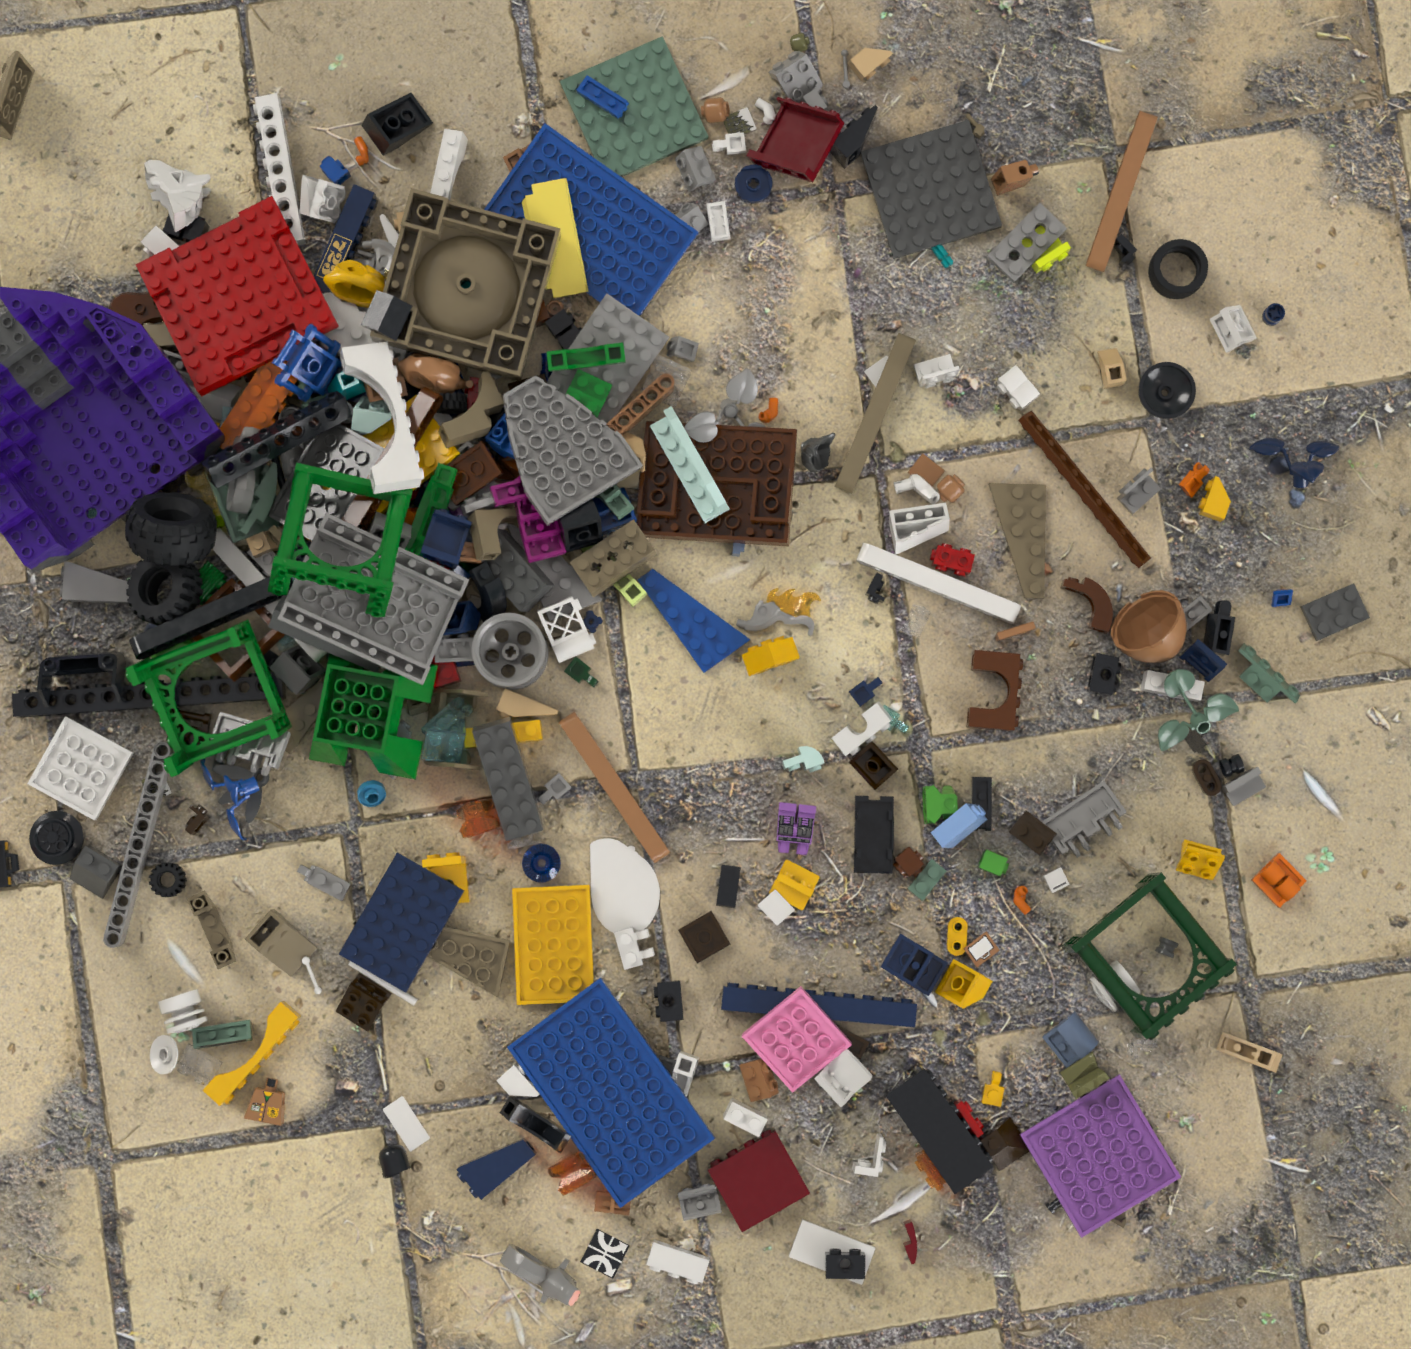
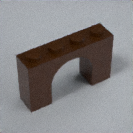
(1006, 666)

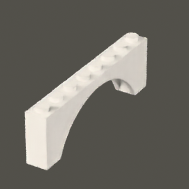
(374, 366)

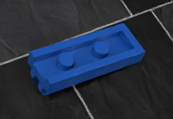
(602, 97)

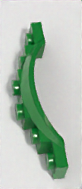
(435, 497)

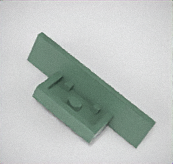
(1263, 678)

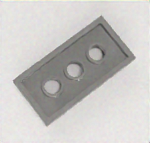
(1027, 255)

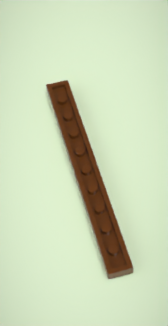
(1084, 489)

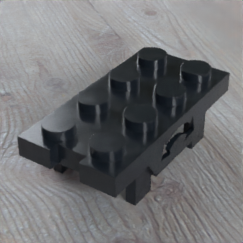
(873, 835)

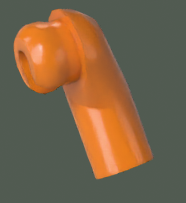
(363, 149)
(772, 412)
(1019, 899)

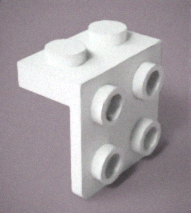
(843, 1077)

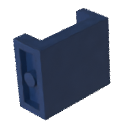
(445, 538)

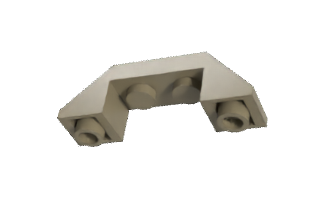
(214, 929)

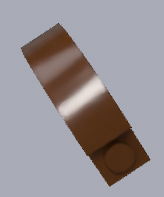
(1098, 598)

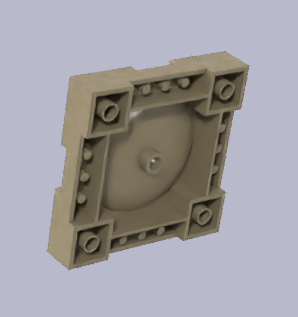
(508, 273)

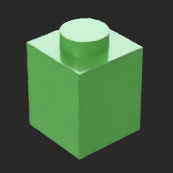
(993, 863)

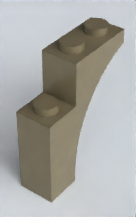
(476, 420)

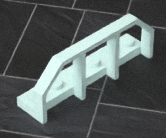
(689, 466)

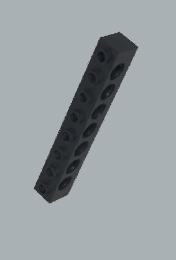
(287, 439)

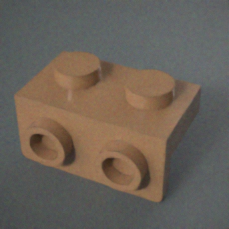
(758, 1080)

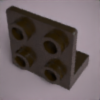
(363, 1002)

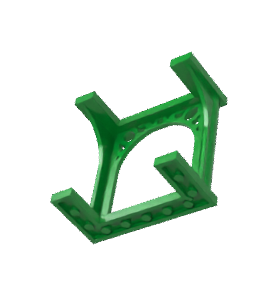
(285, 562)
(184, 754)

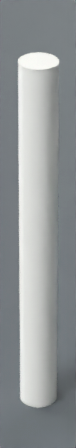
(405, 996)

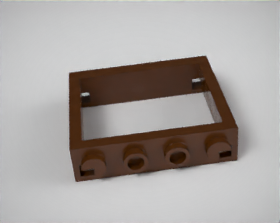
(265, 643)

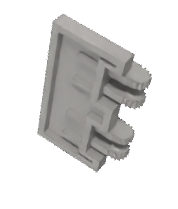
(262, 747)
(1083, 816)

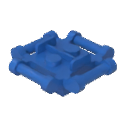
(307, 362)

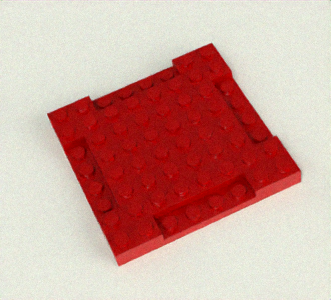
(235, 295)

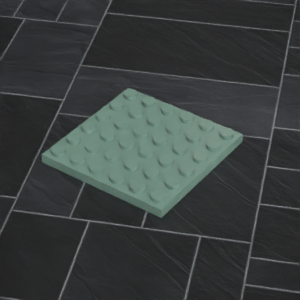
(659, 110)

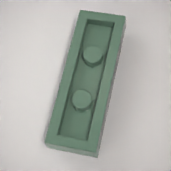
(222, 1034)

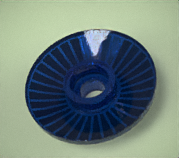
(532, 868)

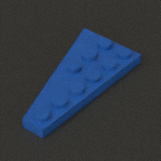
(698, 628)

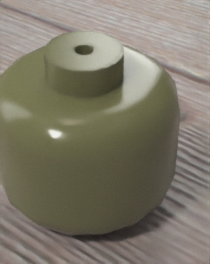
(799, 42)

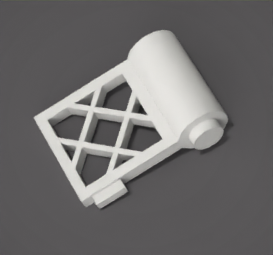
(573, 643)

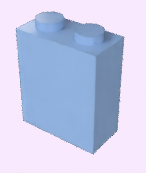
(959, 825)

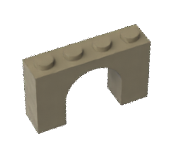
(484, 530)

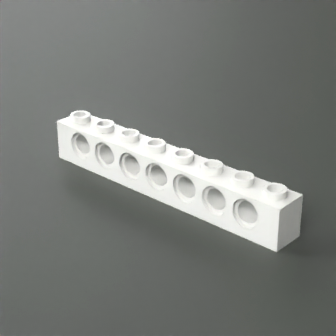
(272, 105)

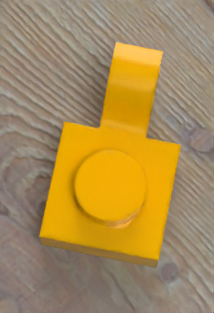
(993, 1092)

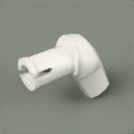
(919, 485)

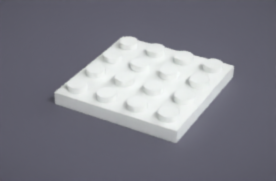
(80, 768)

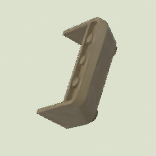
(440, 700)

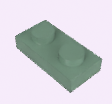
(926, 879)

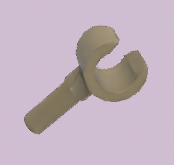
(978, 132)

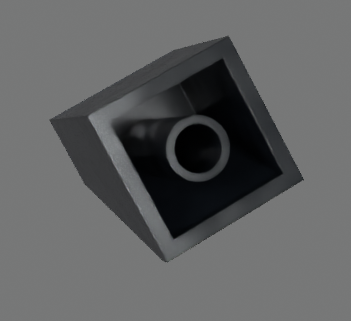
(581, 527)

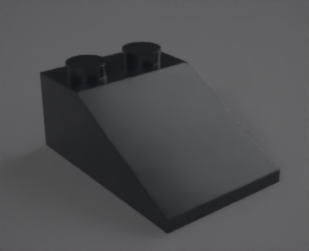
(396, 123)

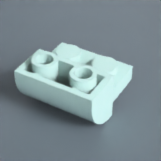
(808, 757)

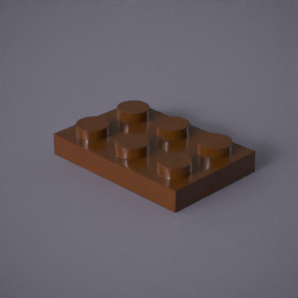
(475, 471)

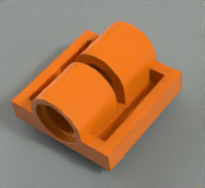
(1279, 880)

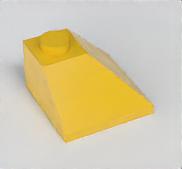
(963, 985)

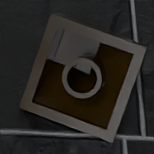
(1004, 1143)

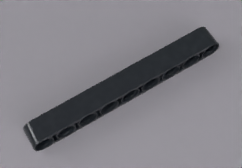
(203, 619)

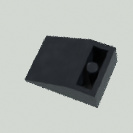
(851, 140)

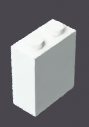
(745, 1117)

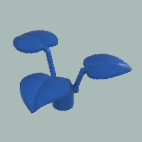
(239, 787)

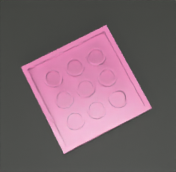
(796, 1039)

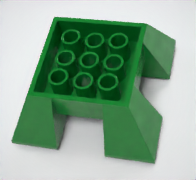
(376, 735)

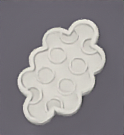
(349, 321)

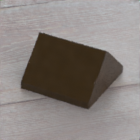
(873, 765)

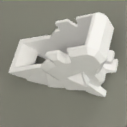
(177, 191)

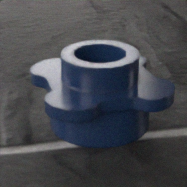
(596, 621)

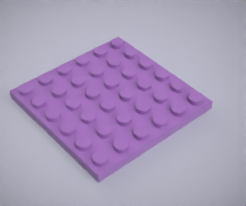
(1100, 1156)

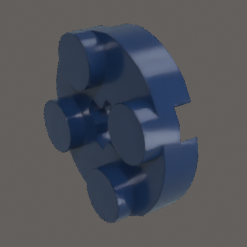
(750, 194)

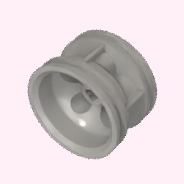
(485, 640)

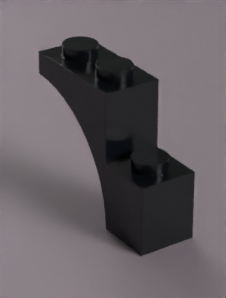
(535, 1123)

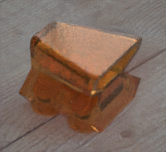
(477, 818)
(572, 1172)

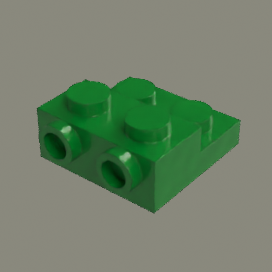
(589, 391)

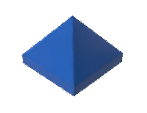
(1282, 597)

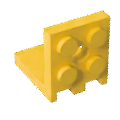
(450, 867)

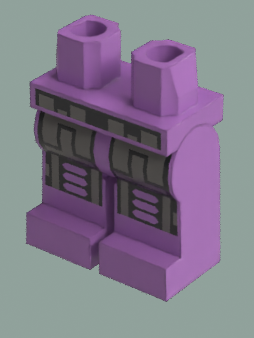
(795, 833)

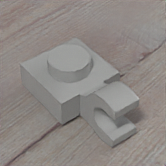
(556, 787)

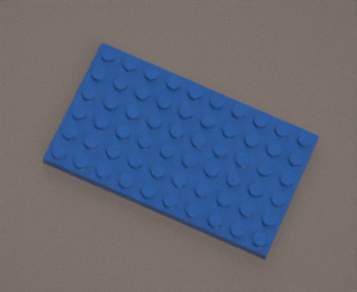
(622, 233)
(611, 1092)

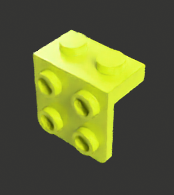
(1055, 252)

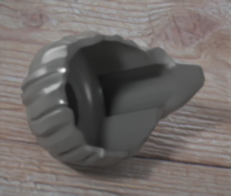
(816, 452)

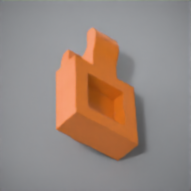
(1193, 480)

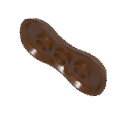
(137, 307)

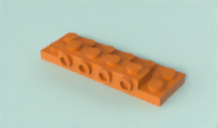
(257, 403)

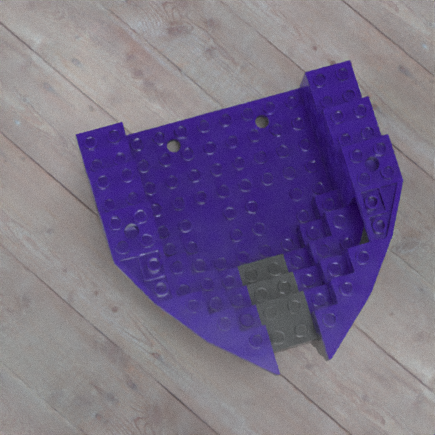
(85, 421)

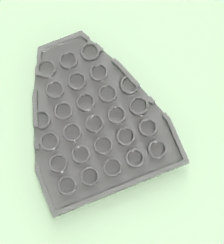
(562, 449)

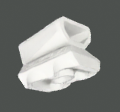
(321, 199)

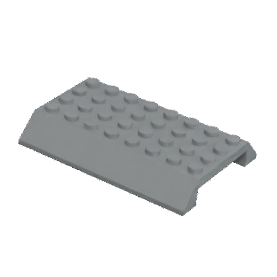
(416, 612)

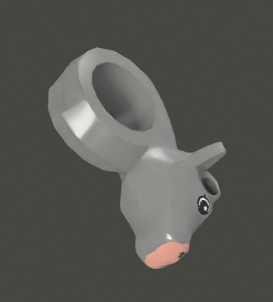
(554, 1281)

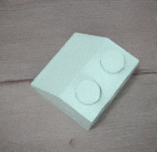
(369, 415)

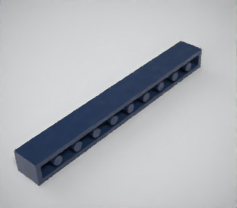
(836, 1007)

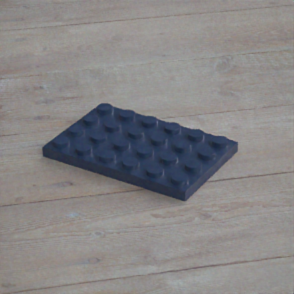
(401, 922)

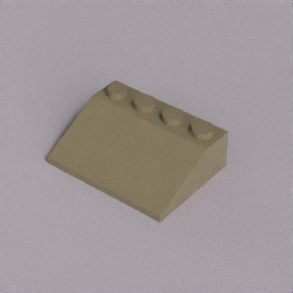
(13, 91)

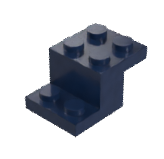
(914, 964)

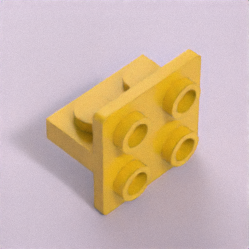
(1200, 860)
(795, 884)

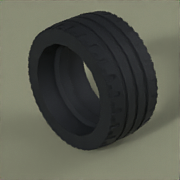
(1187, 248)

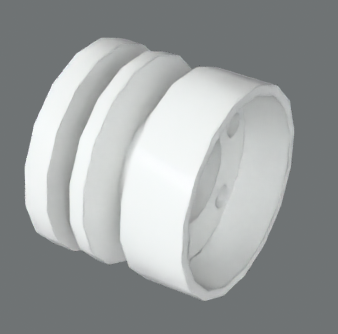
(1102, 993)
(182, 1011)

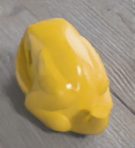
(354, 282)

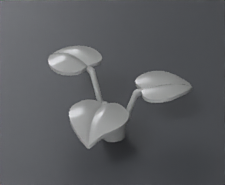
(739, 388)

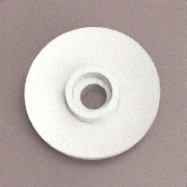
(163, 1054)

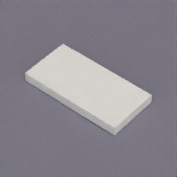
(814, 1240)

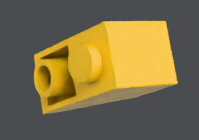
(1216, 500)

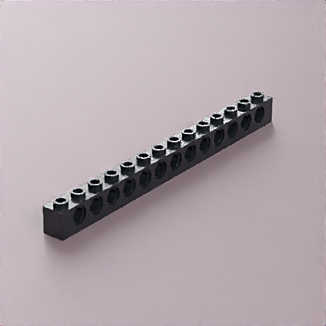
(22, 700)

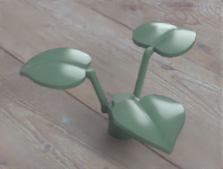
(1218, 708)

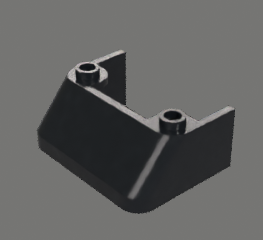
(82, 664)

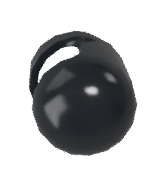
(393, 1160)

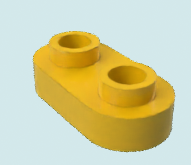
(956, 936)

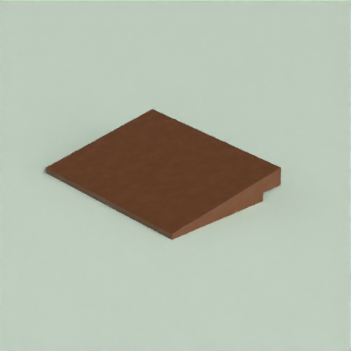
(750, 470)

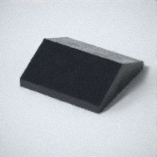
(386, 315)

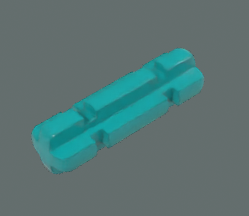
(942, 254)

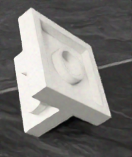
(1232, 327)

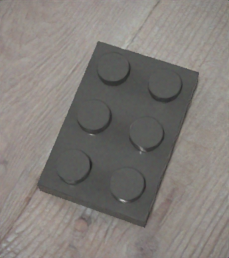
(1335, 612)

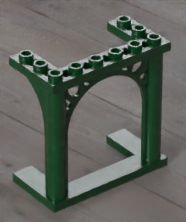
(1144, 1023)

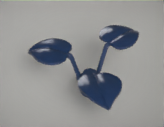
(1303, 471)

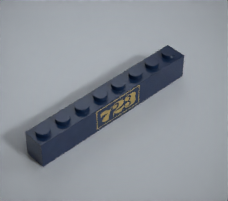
(346, 232)

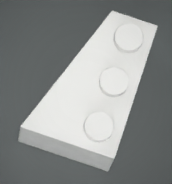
(917, 525)

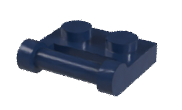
(1203, 660)

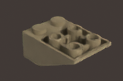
(280, 942)

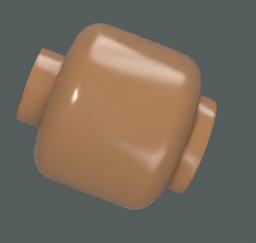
(715, 110)
(950, 488)

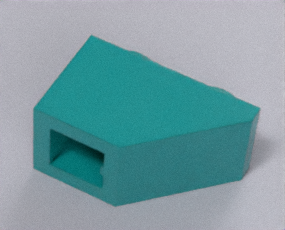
(346, 385)

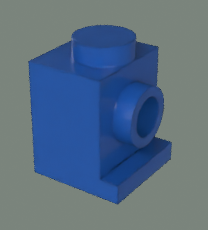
(334, 170)

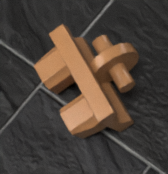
(605, 1203)

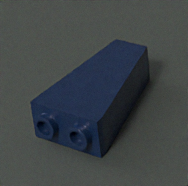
(495, 1167)

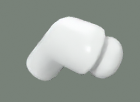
(768, 110)

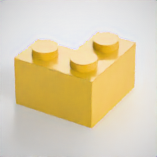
(770, 655)

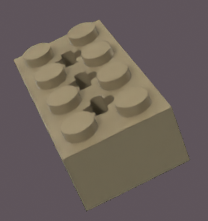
(613, 545)

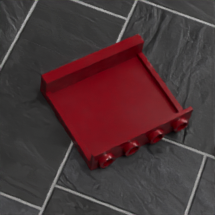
(798, 140)
(758, 1180)

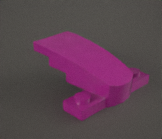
(538, 539)

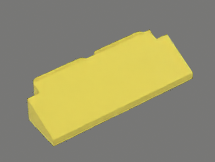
(552, 206)

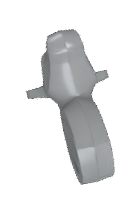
(241, 489)

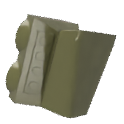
(1084, 1076)

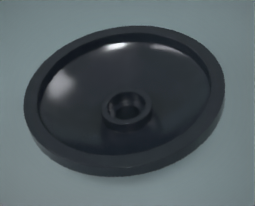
(1175, 381)

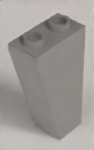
(91, 586)

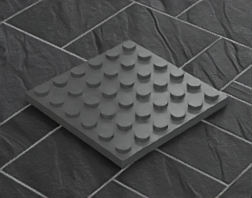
(931, 189)

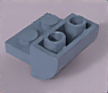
(1070, 1039)

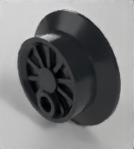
(56, 837)

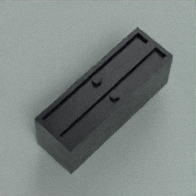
(940, 1130)

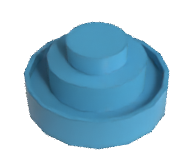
(371, 793)

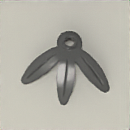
(238, 773)

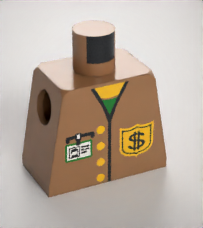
(267, 1104)

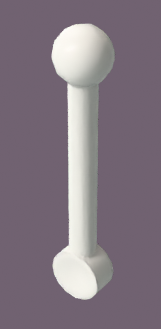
(306, 960)

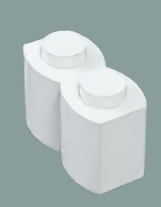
(1018, 388)

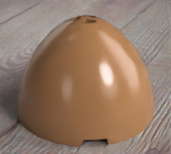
(1150, 627)

